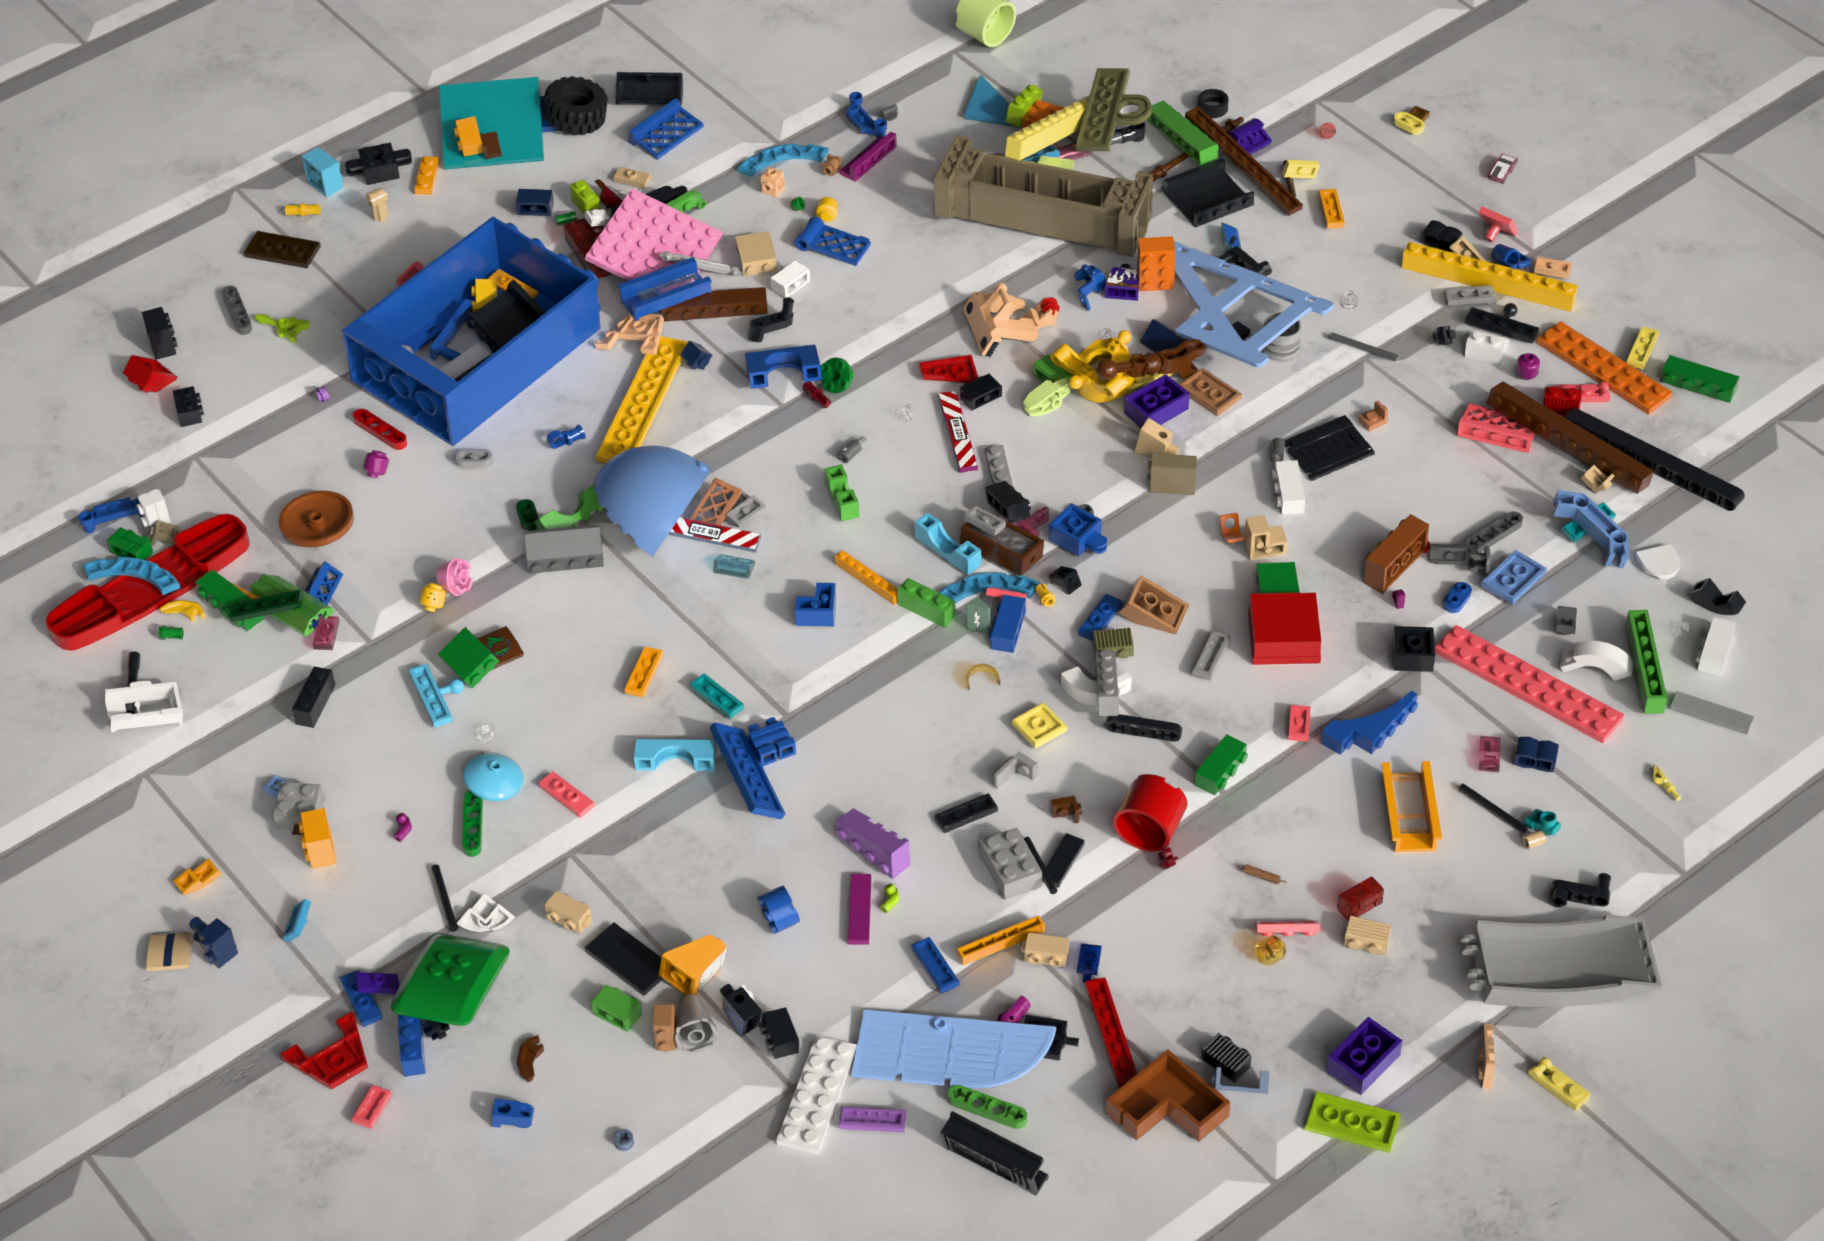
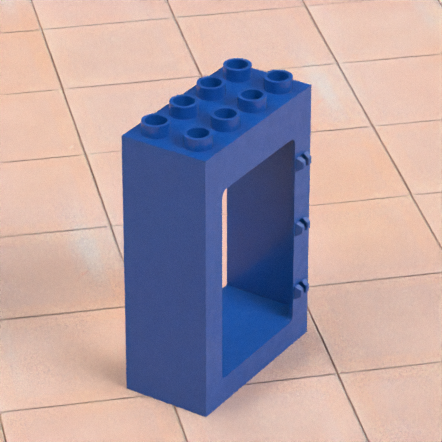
(430, 301)

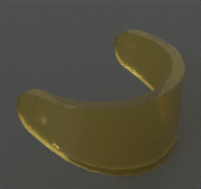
(982, 668)

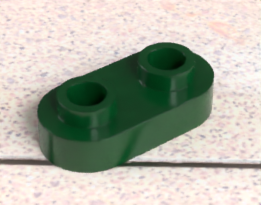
(527, 514)

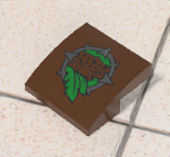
(502, 646)

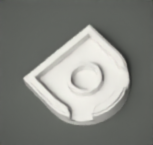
(1659, 561)

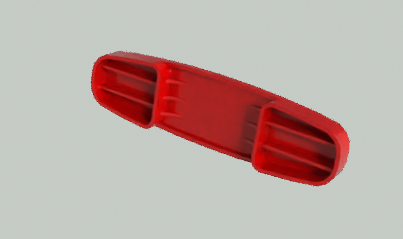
(126, 599)

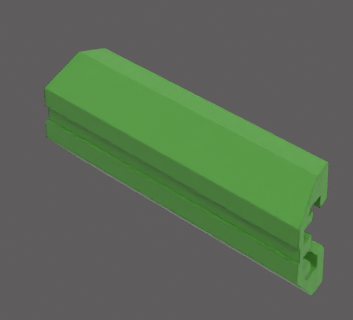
(297, 619)

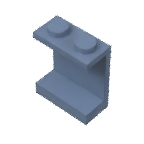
(1263, 1083)

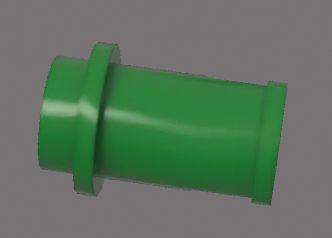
(566, 218)
(170, 632)

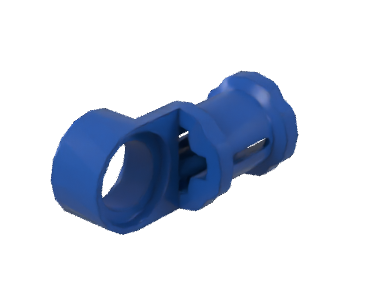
(566, 437)

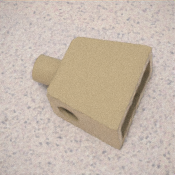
(1155, 439)

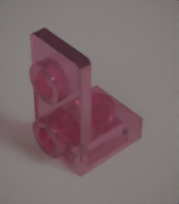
(1034, 521)

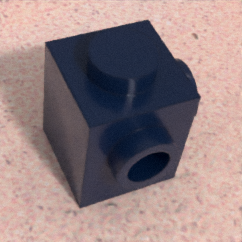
(696, 355)

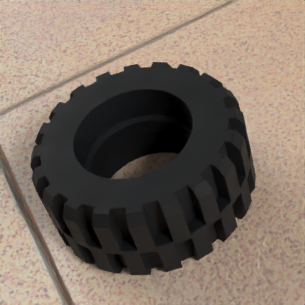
(575, 105)

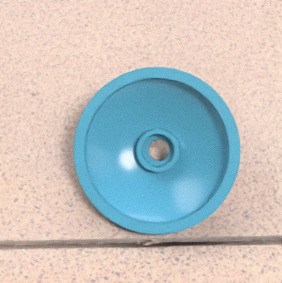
(493, 777)

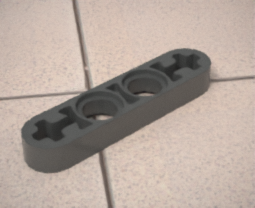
(235, 310)
(1496, 535)

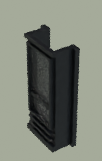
(994, 1152)

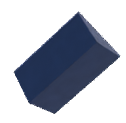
(1160, 337)

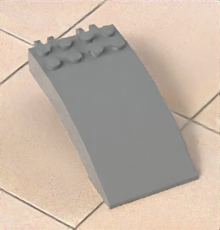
(1561, 961)

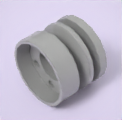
(1286, 344)

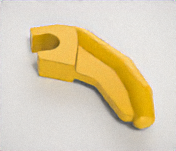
(184, 607)

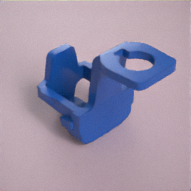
(1095, 281)

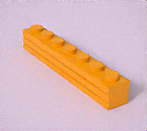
(867, 576)
(999, 940)

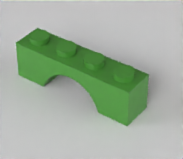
(586, 504)

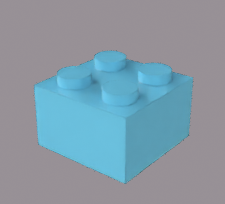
(322, 171)

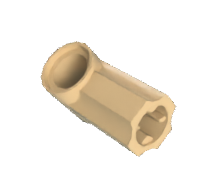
(377, 201)

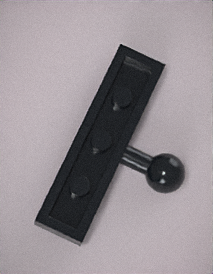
(1503, 324)

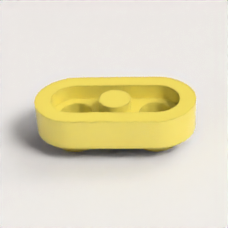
(1409, 123)

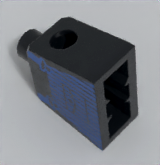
(740, 1009)

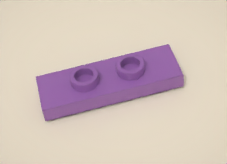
(872, 1119)

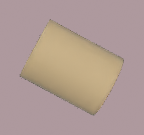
(1534, 839)

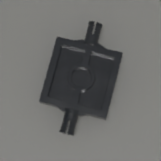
(1060, 1038)

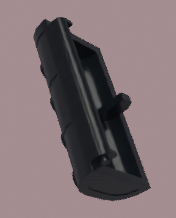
(648, 88)

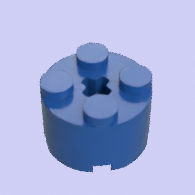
(778, 909)

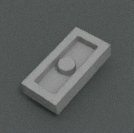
(985, 520)

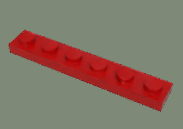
(1111, 1030)

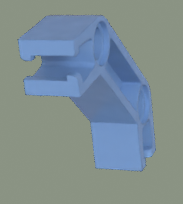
(1595, 523)

